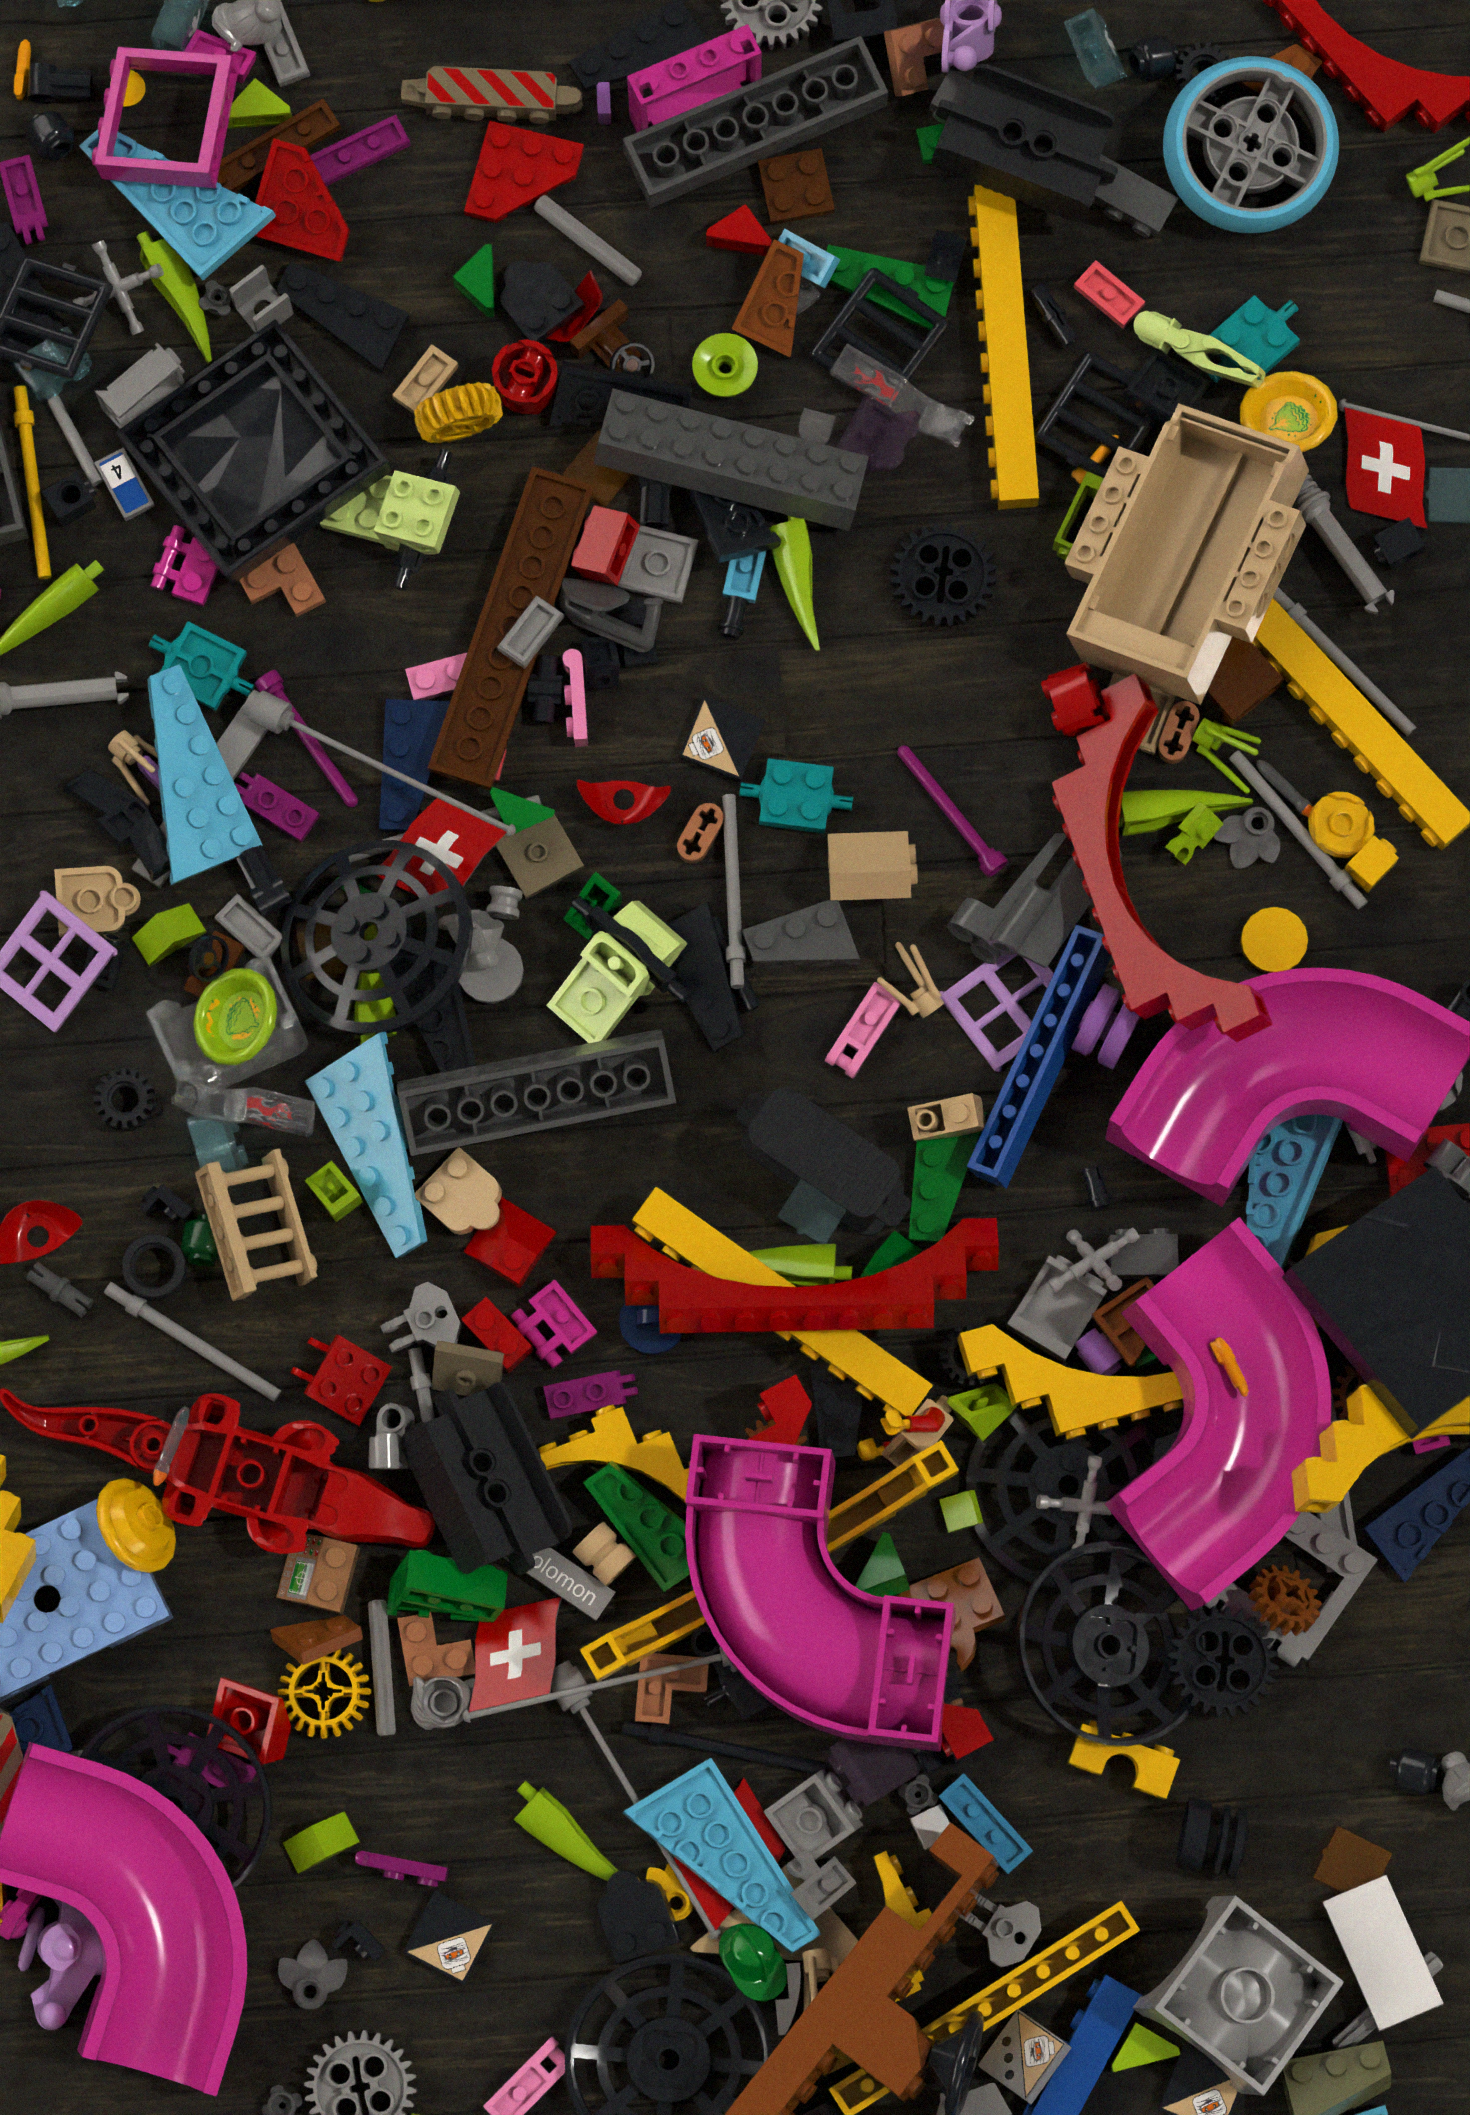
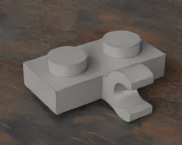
(821, 1884)

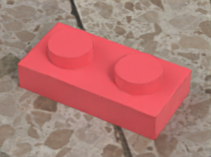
(1109, 294)

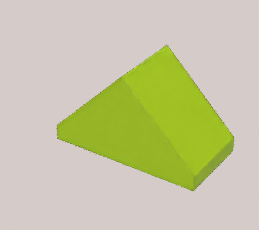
(258, 107)
(168, 933)
(334, 1191)
(982, 1409)
(321, 1842)
(1140, 2048)

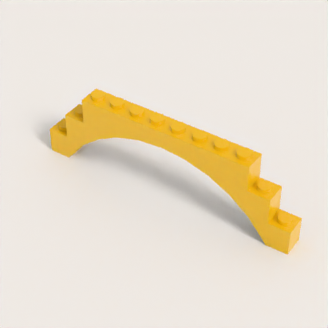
(1075, 1396)
(1354, 1444)
(846, 1522)

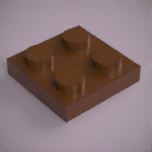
(796, 186)

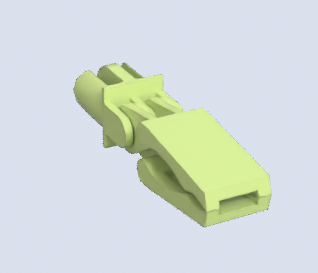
(1193, 346)

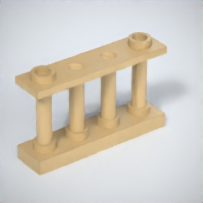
(234, 1246)

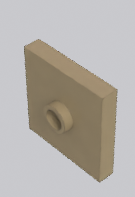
(539, 856)
(465, 1368)

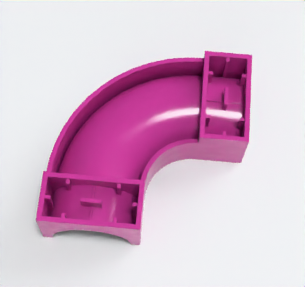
(1335, 1049)
(1228, 1477)
(786, 1613)
(155, 1901)

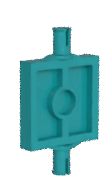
(1257, 335)
(207, 663)
(796, 796)

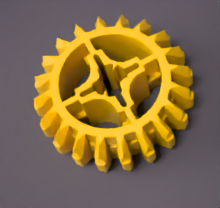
(458, 412)
(324, 1721)

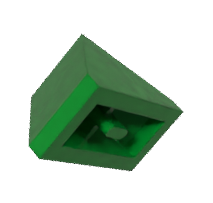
(477, 281)
(518, 810)
(595, 892)
(892, 1253)
(883, 1571)

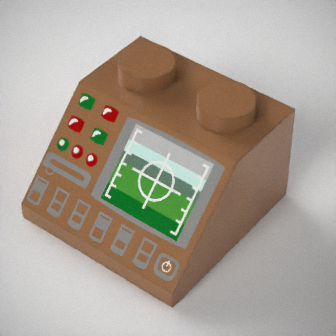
(319, 1574)

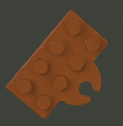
(973, 1600)

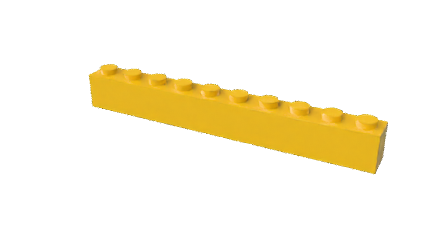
(1005, 349)
(1360, 729)
(845, 1351)
(1008, 1993)

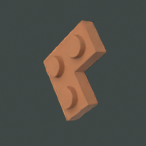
(906, 51)
(287, 573)
(427, 1659)
(655, 1692)

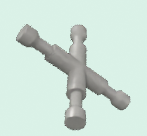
(121, 286)
(1094, 1260)
(1085, 1506)

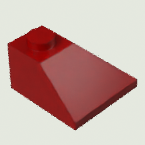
(511, 1244)
(256, 1716)

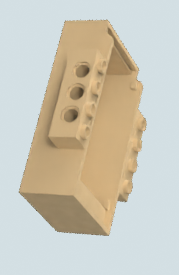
(1185, 550)

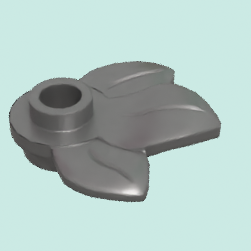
(1247, 842)
(312, 1969)

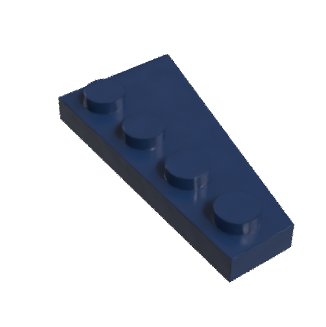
(408, 745)
(1420, 1516)
(42, 1722)

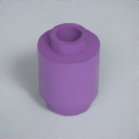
(1098, 1353)

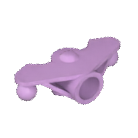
(968, 32)
(74, 1958)

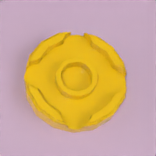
(1340, 824)
(1274, 940)

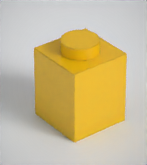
(1372, 863)

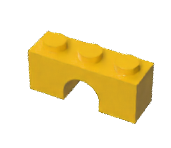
(1153, 1767)

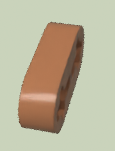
(1171, 729)
(693, 829)

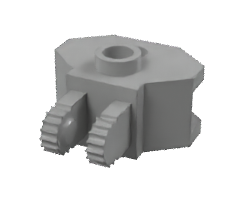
(423, 1319)
(1003, 1927)

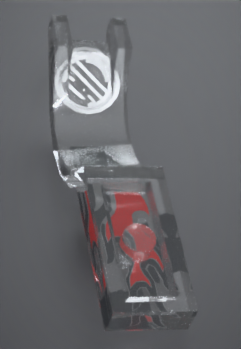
(899, 395)
(243, 1105)

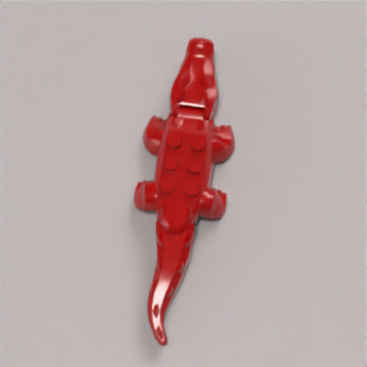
(273, 1481)

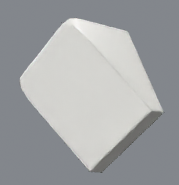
(930, 1825)

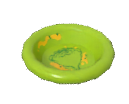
(235, 1016)

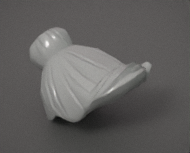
(247, 22)
(484, 939)
(440, 1701)
(1456, 1780)

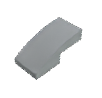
(786, 2007)

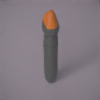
(1284, 787)

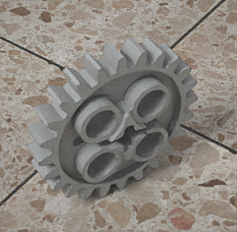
(766, 30)
(392, 2080)

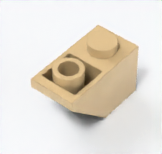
(947, 1117)

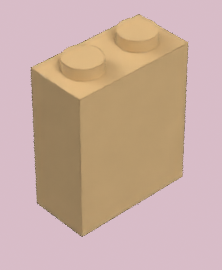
(871, 865)

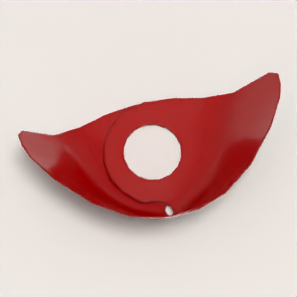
(591, 295)
(600, 799)
(14, 1229)

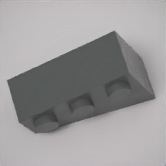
(803, 938)

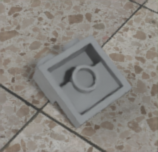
(814, 1815)

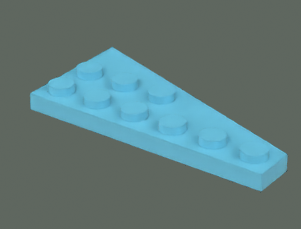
(195, 221)
(197, 794)
(370, 1131)
(1285, 1179)
(715, 1839)

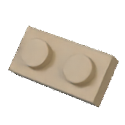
(425, 378)

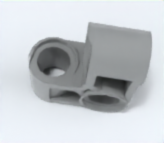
(385, 1447)

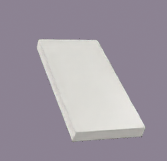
(1382, 1953)

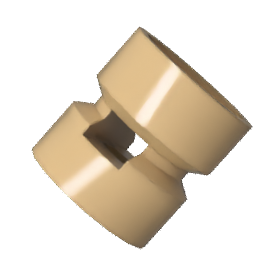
(604, 1554)

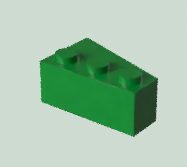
(437, 1585)

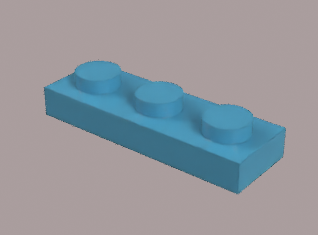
(985, 1823)

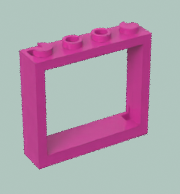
(690, 68)
(158, 171)

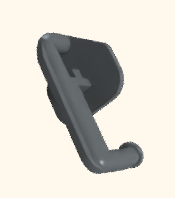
(605, 597)

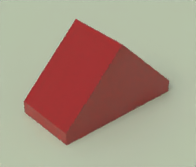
(739, 233)

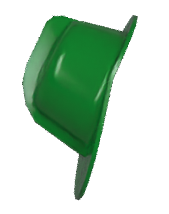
(753, 1961)

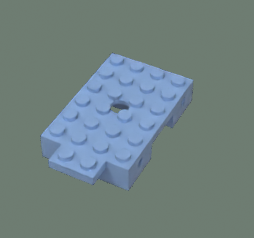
(98, 1606)

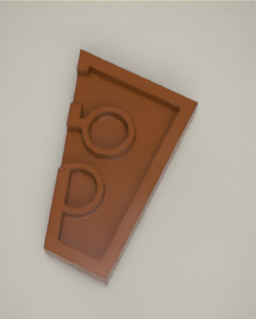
(773, 300)

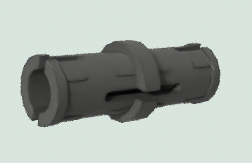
(60, 1289)

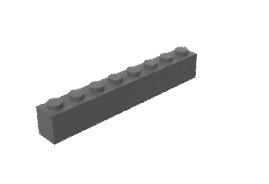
(1126, 198)

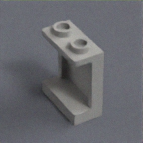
(1056, 1319)

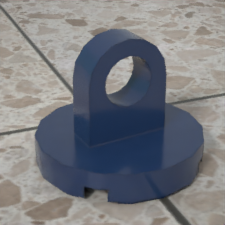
(642, 1332)

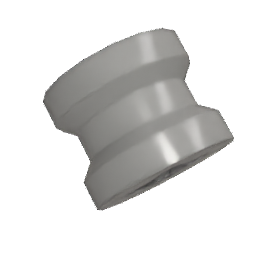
(504, 902)

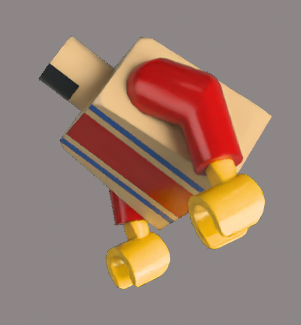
(912, 1434)

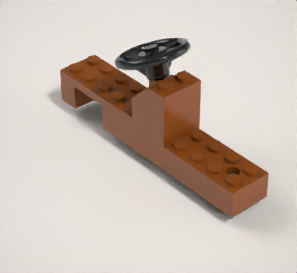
(859, 2009)

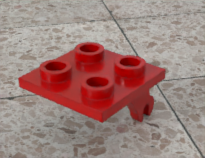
(345, 1379)

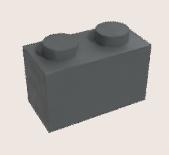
(1150, 1256)

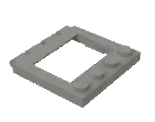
(1333, 1551)

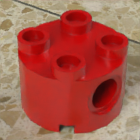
(525, 376)
(1075, 700)

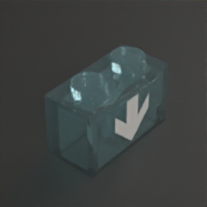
(177, 24)
(1095, 48)

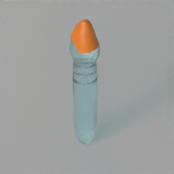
(171, 1445)

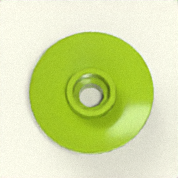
(729, 350)

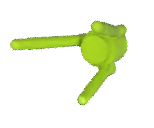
(1424, 179)
(1212, 735)

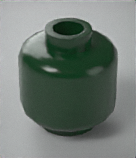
(199, 1243)

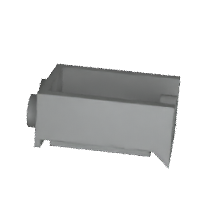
(142, 386)

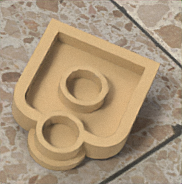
(96, 897)
(461, 1195)

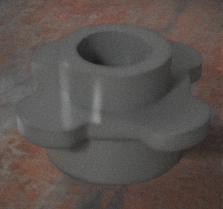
(218, 307)
(927, 1797)
(279, 2095)

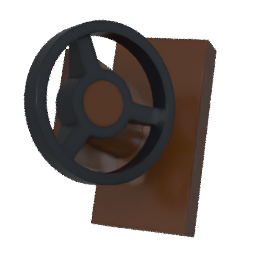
(610, 343)
(210, 959)

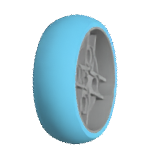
(1304, 171)

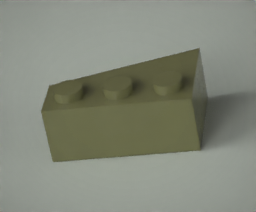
(1336, 2079)

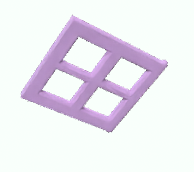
(51, 961)
(1008, 1003)

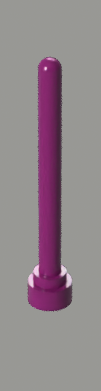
(272, 683)
(990, 860)

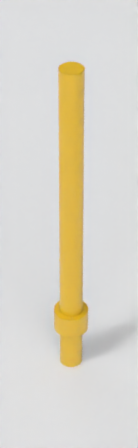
(24, 421)

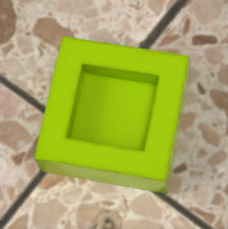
(961, 1511)

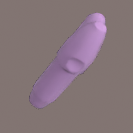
(33, 1931)

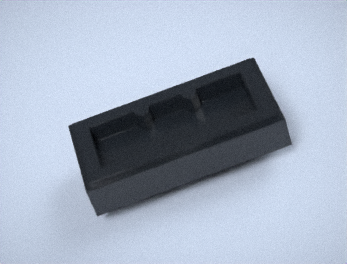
(634, 614)

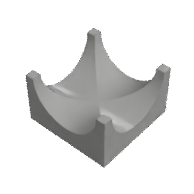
(1242, 1995)

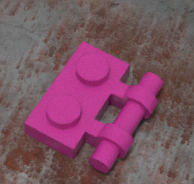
(195, 575)
(561, 1316)

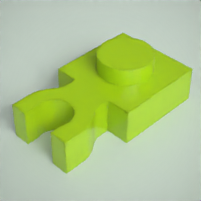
(1196, 831)

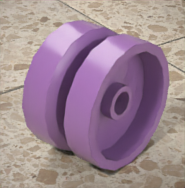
(1105, 1024)

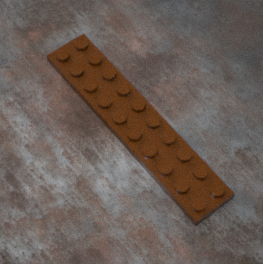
(490, 682)

